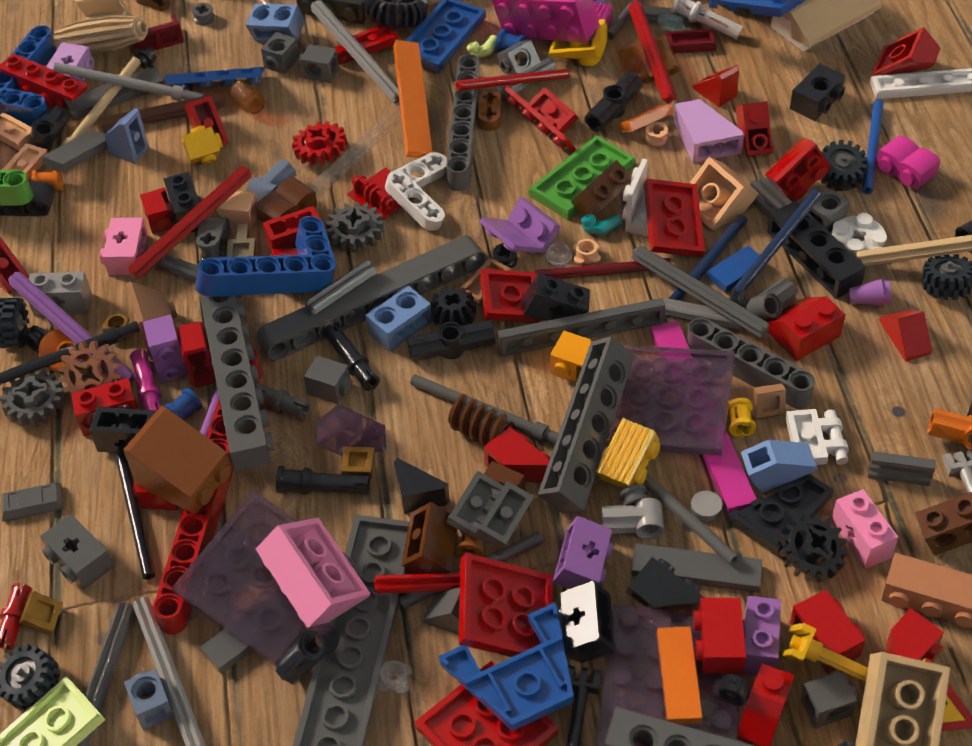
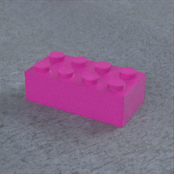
(548, 19)

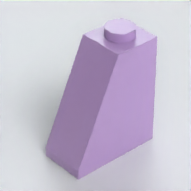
(706, 131)

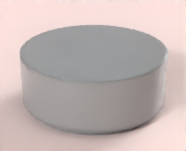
(706, 506)

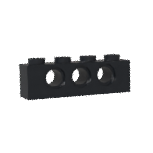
(819, 252)

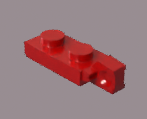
(371, 40)

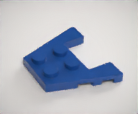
(762, 7)
(524, 684)

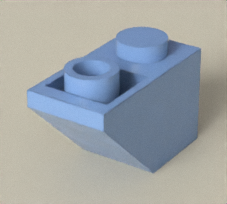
(778, 463)

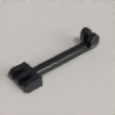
(582, 688)

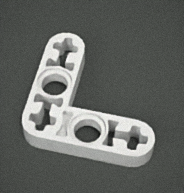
(404, 185)

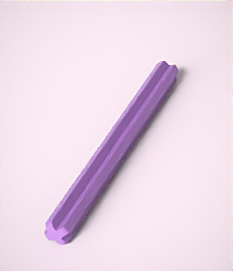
(58, 316)

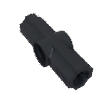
(613, 101)
(451, 340)

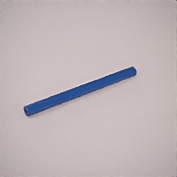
(872, 150)

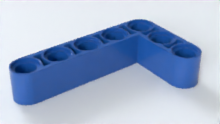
(22, 105)
(254, 275)

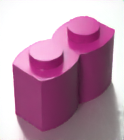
(908, 162)

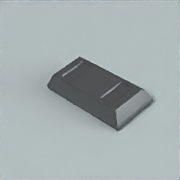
(31, 501)

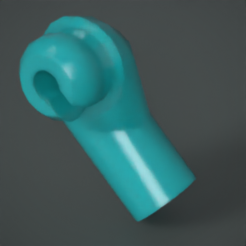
(604, 227)

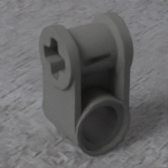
(213, 237)

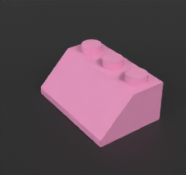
(312, 571)

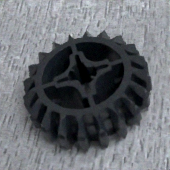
(396, 12)

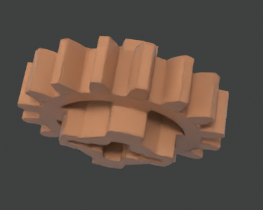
(78, 366)

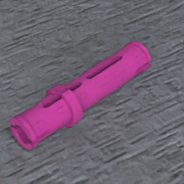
(148, 394)

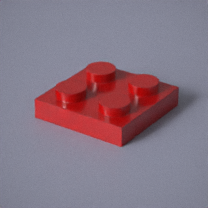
(505, 294)

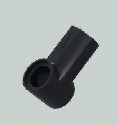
(48, 127)
(306, 652)

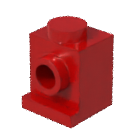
(157, 210)

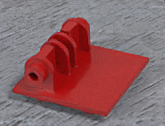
(374, 193)

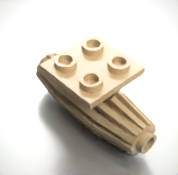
(106, 27)

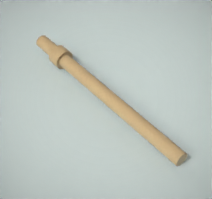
(103, 102)

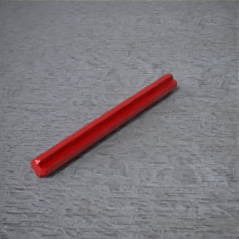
(652, 52)
(189, 222)

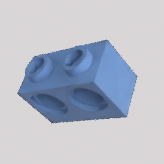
(273, 18)
(399, 318)

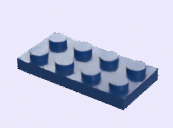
(446, 32)

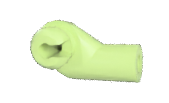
(483, 50)

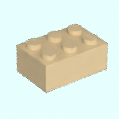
(902, 702)

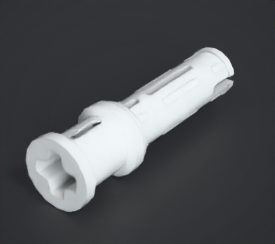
(696, 8)

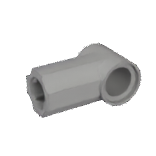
(642, 518)

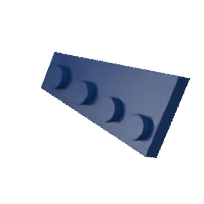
(227, 76)

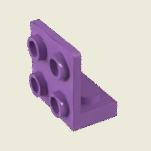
(525, 230)

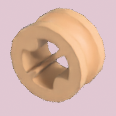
(660, 137)

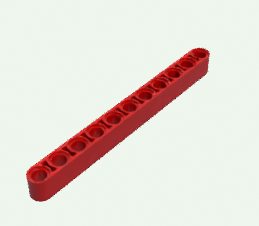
(190, 545)

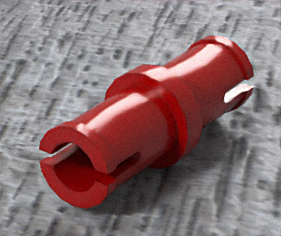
(12, 614)

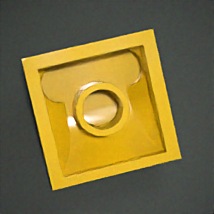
(586, 53)

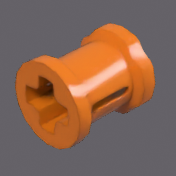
(52, 177)

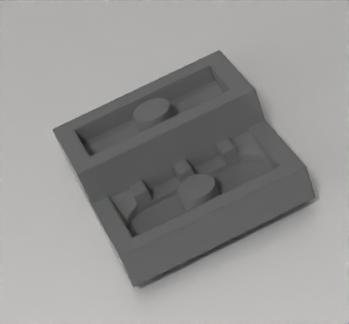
(490, 509)

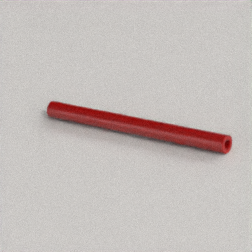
(512, 79)

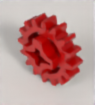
(319, 143)

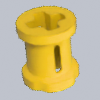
(741, 417)

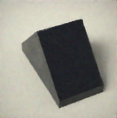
(419, 487)

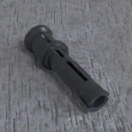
(306, 481)

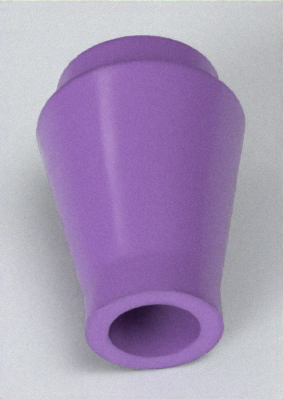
(871, 293)

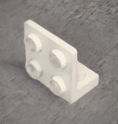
(635, 208)

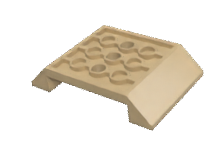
(823, 18)

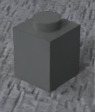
(328, 379)

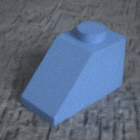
(128, 137)

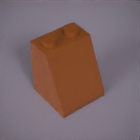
(176, 461)

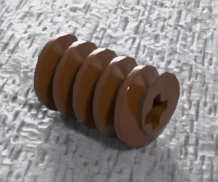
(475, 422)

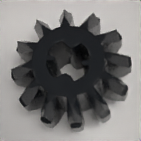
(453, 306)

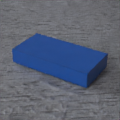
(732, 269)

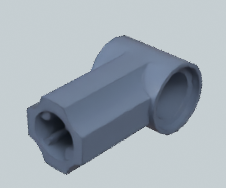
(272, 179)

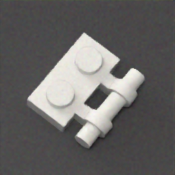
(807, 428)

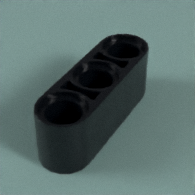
(39, 205)

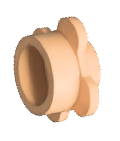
(586, 252)

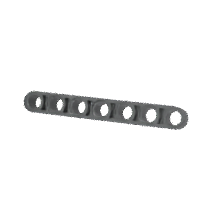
(463, 126)

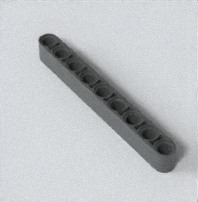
(421, 273)

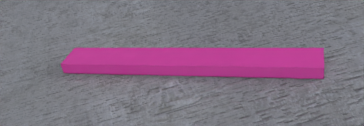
(725, 469)

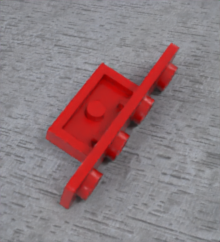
(43, 81)
(549, 112)

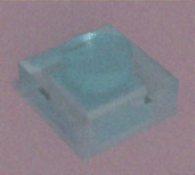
(671, 22)

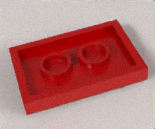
(674, 218)

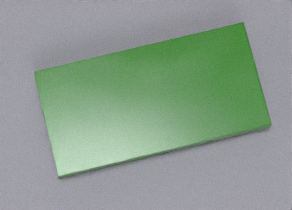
(576, 173)

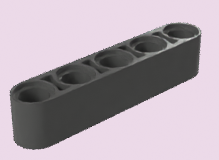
(754, 363)

